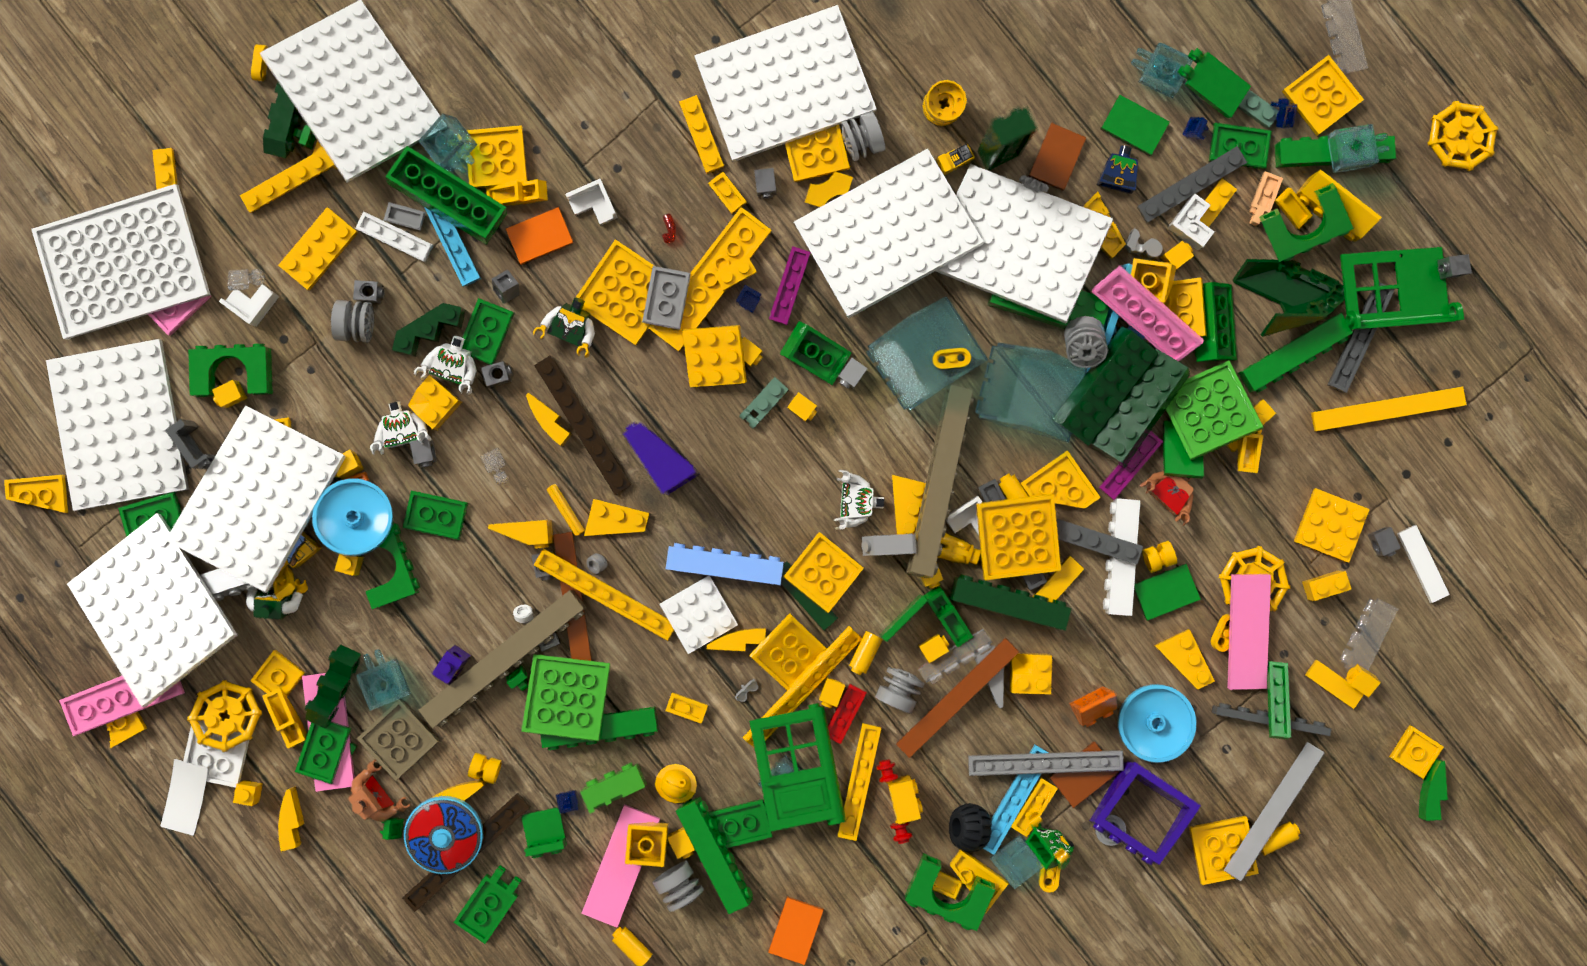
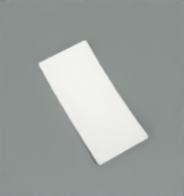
(184, 797)

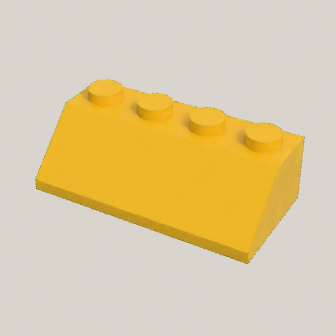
(1360, 214)

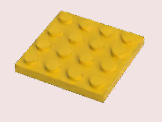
(619, 292)
(1018, 537)

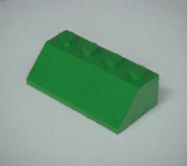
(1220, 326)

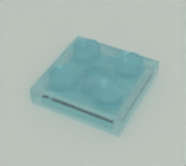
(1016, 861)

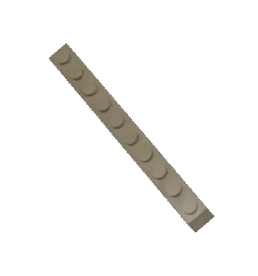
(940, 480)
(501, 659)

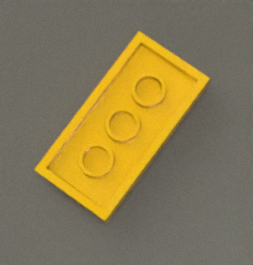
(318, 248)

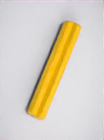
(565, 510)

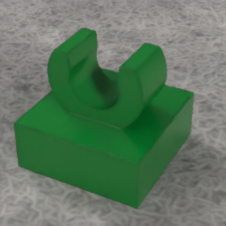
(305, 137)
(517, 678)
(392, 828)

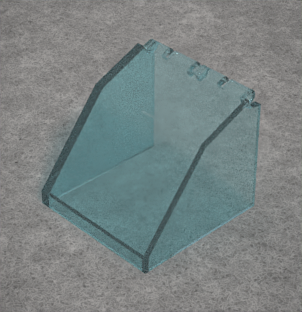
(908, 351)
(1027, 389)

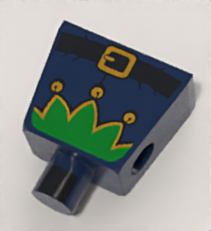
(1120, 171)

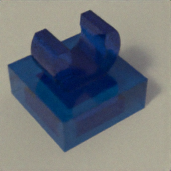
(1195, 127)
(567, 801)

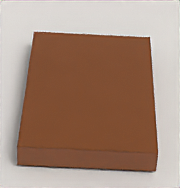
(1057, 156)
(1079, 785)

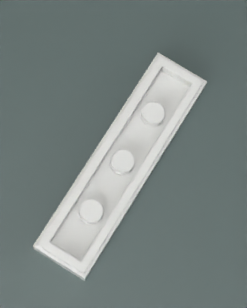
(394, 236)
(1423, 564)

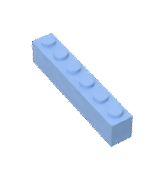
(725, 565)

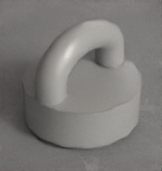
(596, 563)

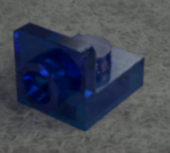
(1286, 113)

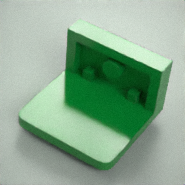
(544, 832)

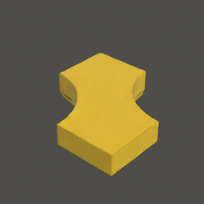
(836, 185)

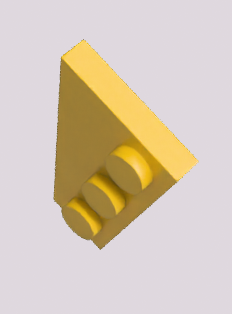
(1113, 241)
(43, 491)
(907, 503)
(614, 519)
(1186, 657)
(125, 728)
(969, 867)

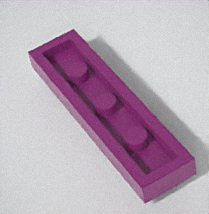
(789, 285)
(1122, 476)

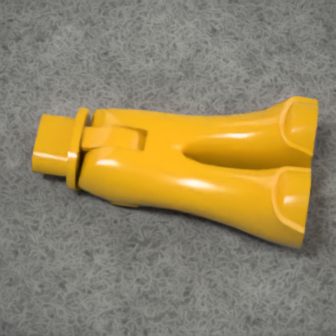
(958, 550)

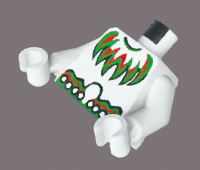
(450, 363)
(398, 429)
(856, 501)

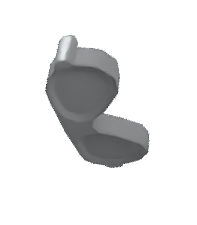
(742, 694)

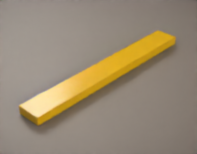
(1388, 408)
(604, 593)
(811, 678)

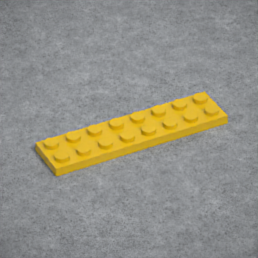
(738, 239)

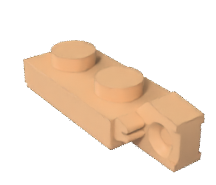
(1264, 196)

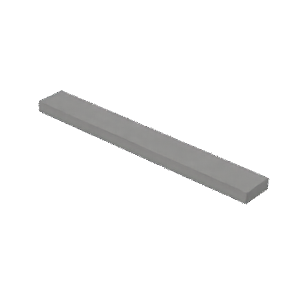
(1045, 763)
(1274, 812)

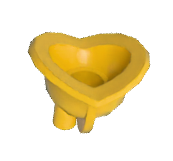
(676, 783)

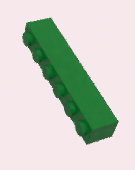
(1317, 152)
(1295, 352)
(614, 725)
(714, 855)

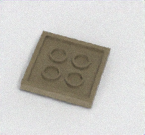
(398, 739)

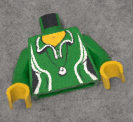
(1049, 845)

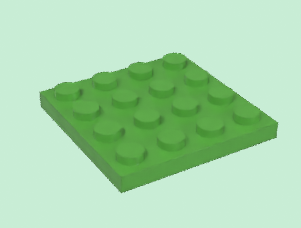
(1212, 411)
(566, 697)

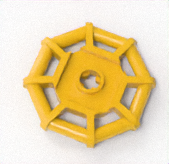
(1466, 125)
(1256, 568)
(228, 726)

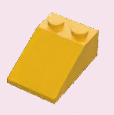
(531, 532)

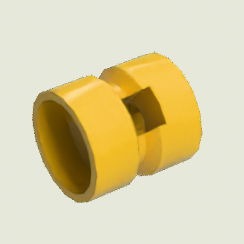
(1161, 556)
(484, 768)

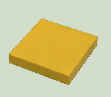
(278, 673)
(1416, 752)

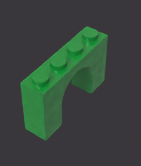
(1334, 223)
(205, 361)
(403, 582)
(967, 912)

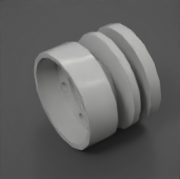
(863, 136)
(352, 321)
(1085, 342)
(899, 690)
(679, 888)

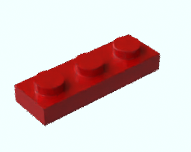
(845, 713)

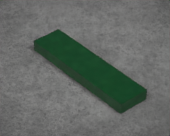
(822, 618)

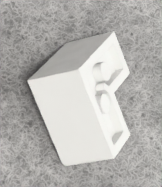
(592, 196)
(1188, 223)
(251, 309)
(964, 515)

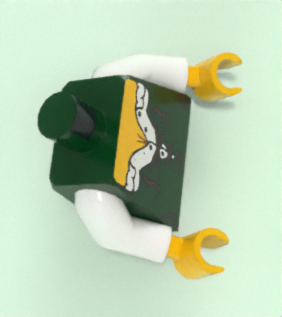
(570, 325)
(270, 607)

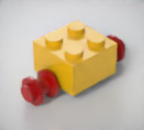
(903, 798)

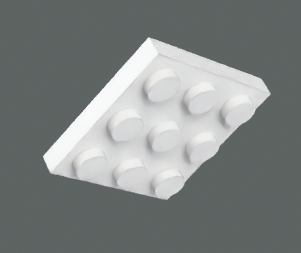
(698, 614)
(223, 767)

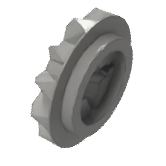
(1033, 184)
(1116, 821)

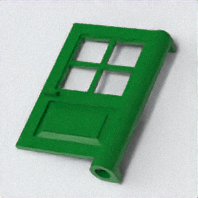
(1419, 286)
(804, 794)

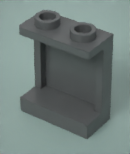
(180, 435)

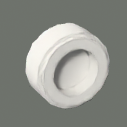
(523, 614)

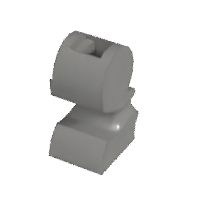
(1150, 249)

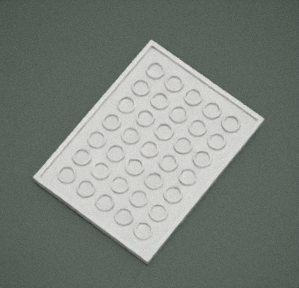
(785, 83)
(352, 90)
(888, 233)
(1033, 244)
(120, 261)
(114, 424)
(255, 499)
(151, 610)

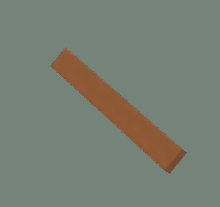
(577, 630)
(957, 697)

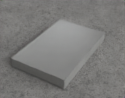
(666, 298)

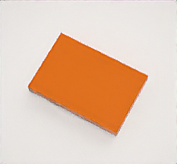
(539, 235)
(795, 930)

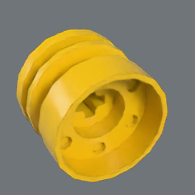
(954, 100)

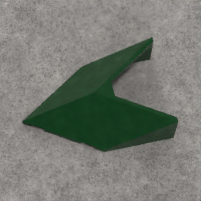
(1301, 293)

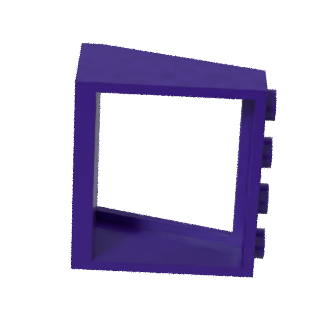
(662, 462)
(1115, 792)

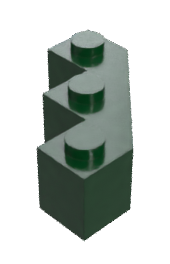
(283, 121)
(427, 327)
(332, 686)

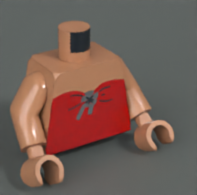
(1172, 493)
(370, 799)

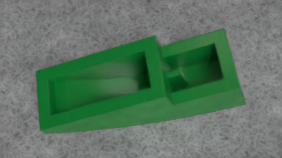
(948, 616)
(1433, 791)

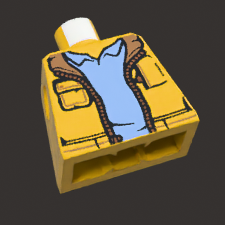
(302, 551)

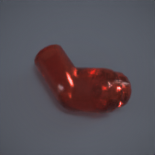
(671, 228)

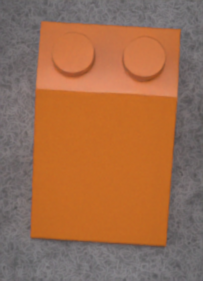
(1094, 705)

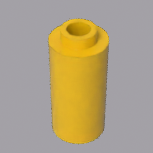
(1011, 487)
(865, 653)
(1281, 837)
(631, 946)

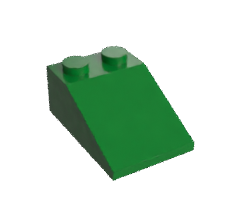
(815, 352)

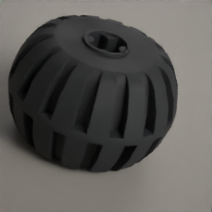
(970, 827)

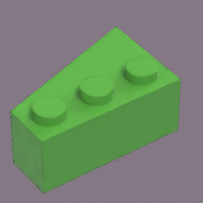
(613, 786)

